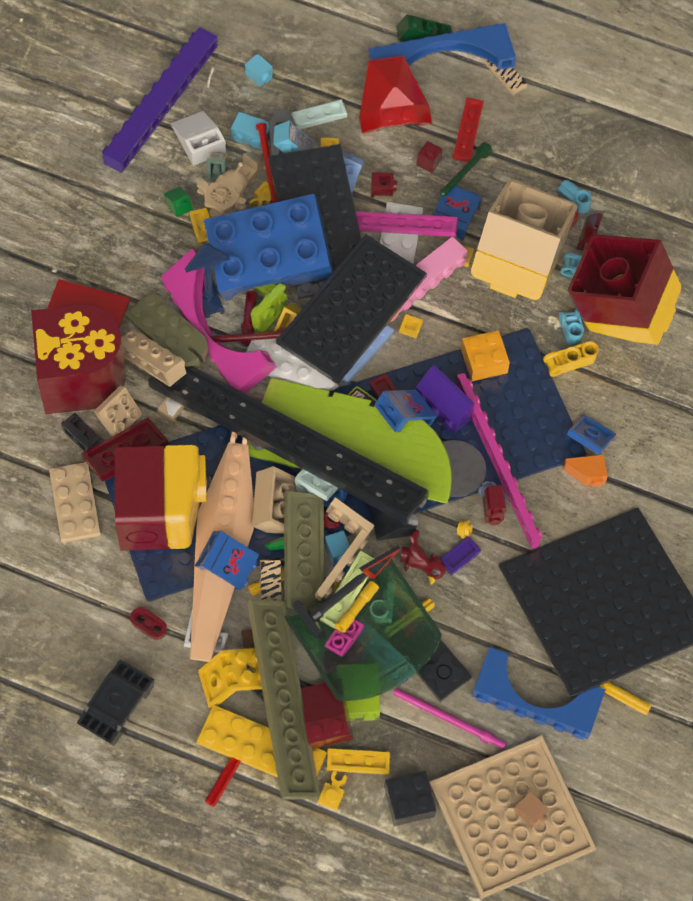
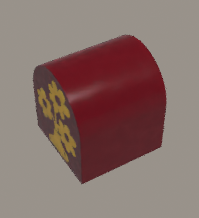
(77, 357)

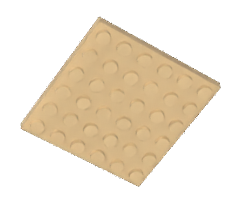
(489, 834)

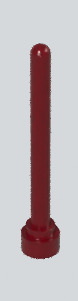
(248, 336)

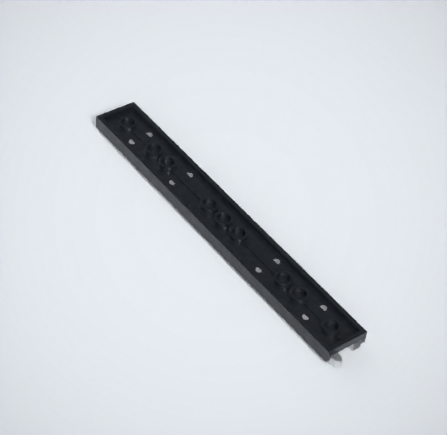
(297, 444)

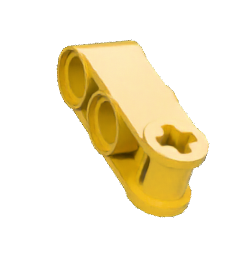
(560, 363)

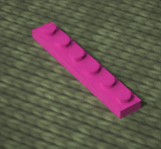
(407, 224)

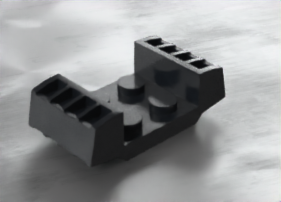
(115, 701)

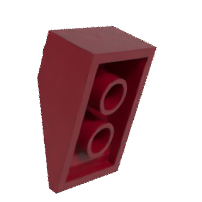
(325, 717)

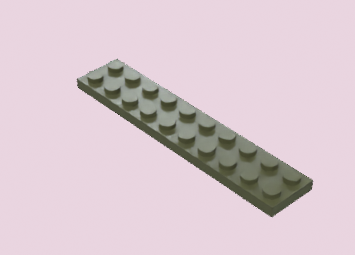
(283, 700)

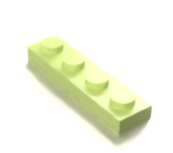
(334, 614)

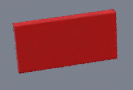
(73, 294)

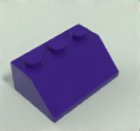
(445, 399)

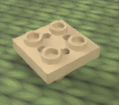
(113, 411)

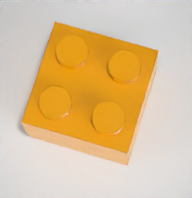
(485, 355)

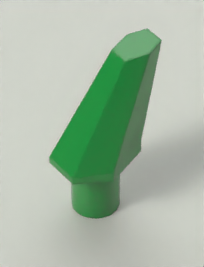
(276, 544)

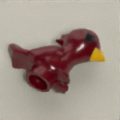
(416, 558)

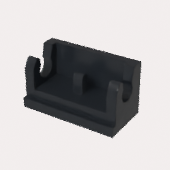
(80, 432)

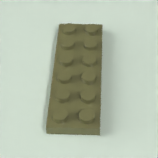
(303, 548)

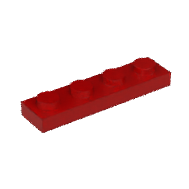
(468, 130)

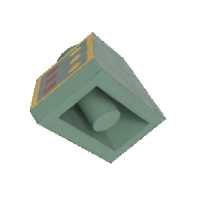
(216, 165)

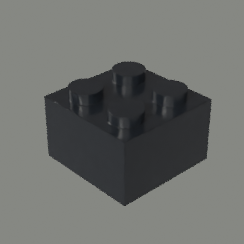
(410, 798)

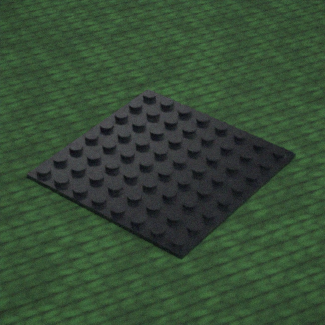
(603, 601)

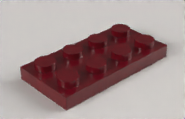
(102, 456)

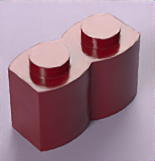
(494, 504)

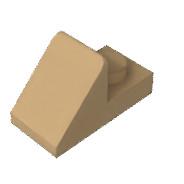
(252, 165)

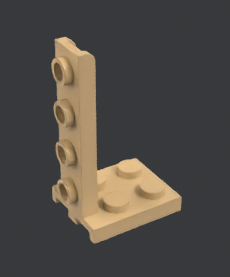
(354, 524)

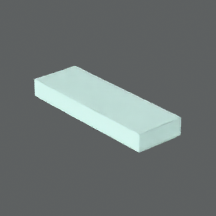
(319, 114)

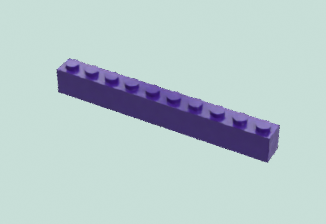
(159, 100)

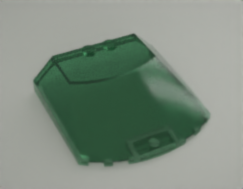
(389, 650)

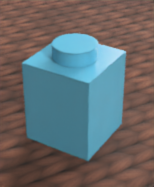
(259, 70)

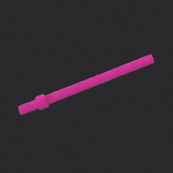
(486, 736)

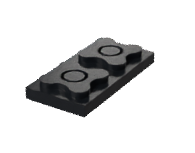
(443, 673)

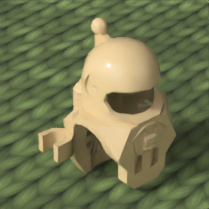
(226, 193)

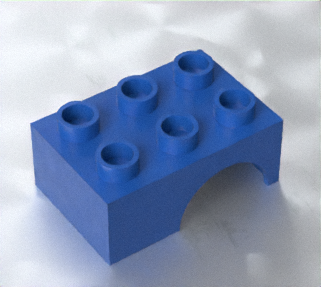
(270, 245)

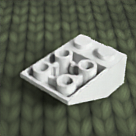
(199, 137)

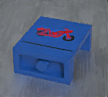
(459, 204)
(402, 406)
(227, 559)

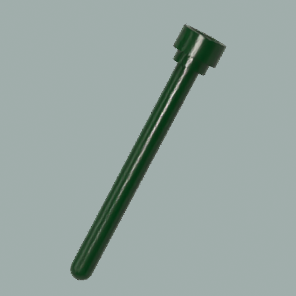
(483, 151)

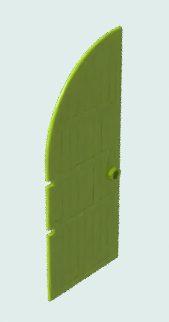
(352, 422)

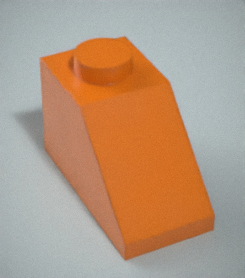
(588, 470)

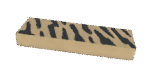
(508, 77)
(270, 580)

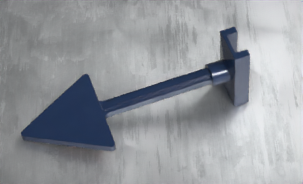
(205, 258)

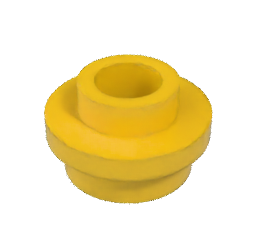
(464, 529)

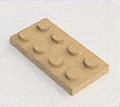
(74, 502)

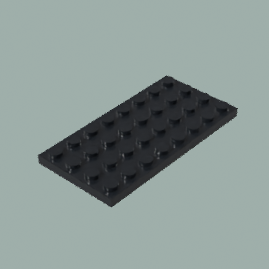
(324, 174)
(351, 309)

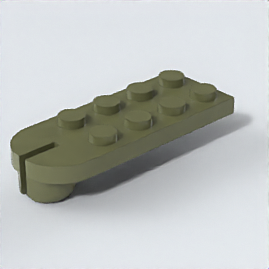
(168, 329)

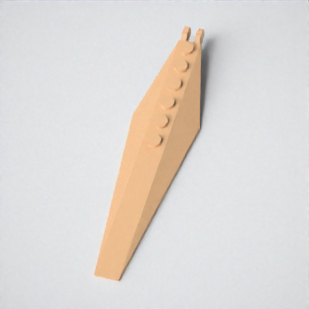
(230, 511)

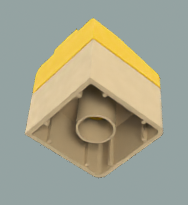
(522, 240)

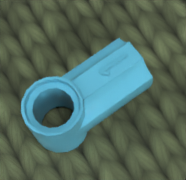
(575, 195)

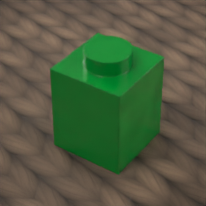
(178, 201)

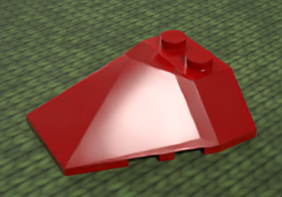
(392, 96)

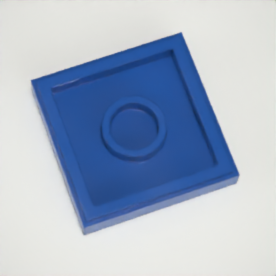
(591, 434)

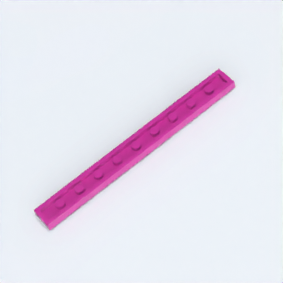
(501, 466)

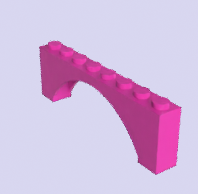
(239, 368)

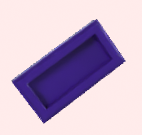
(460, 555)

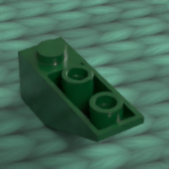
(418, 28)

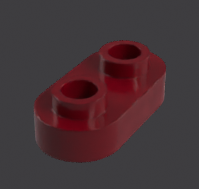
(150, 623)

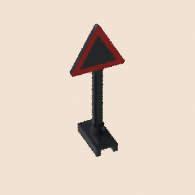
(370, 570)

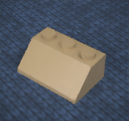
(269, 499)

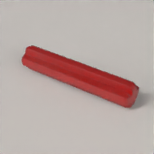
(222, 781)

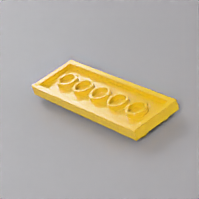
(244, 741)

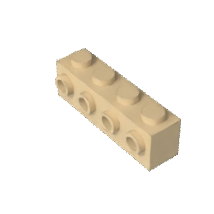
(152, 357)

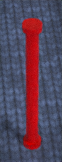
(261, 128)

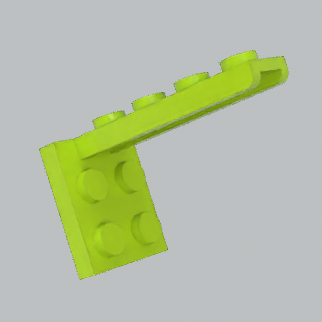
(270, 308)

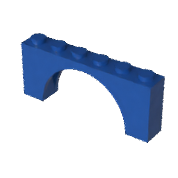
(496, 689)

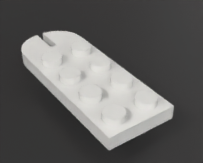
(290, 367)

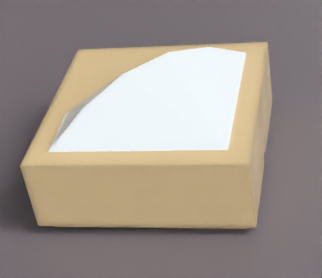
(170, 409)

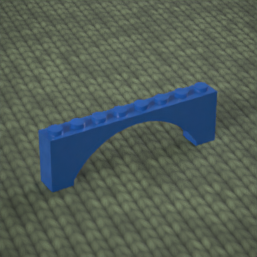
(486, 42)

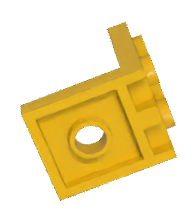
(229, 674)

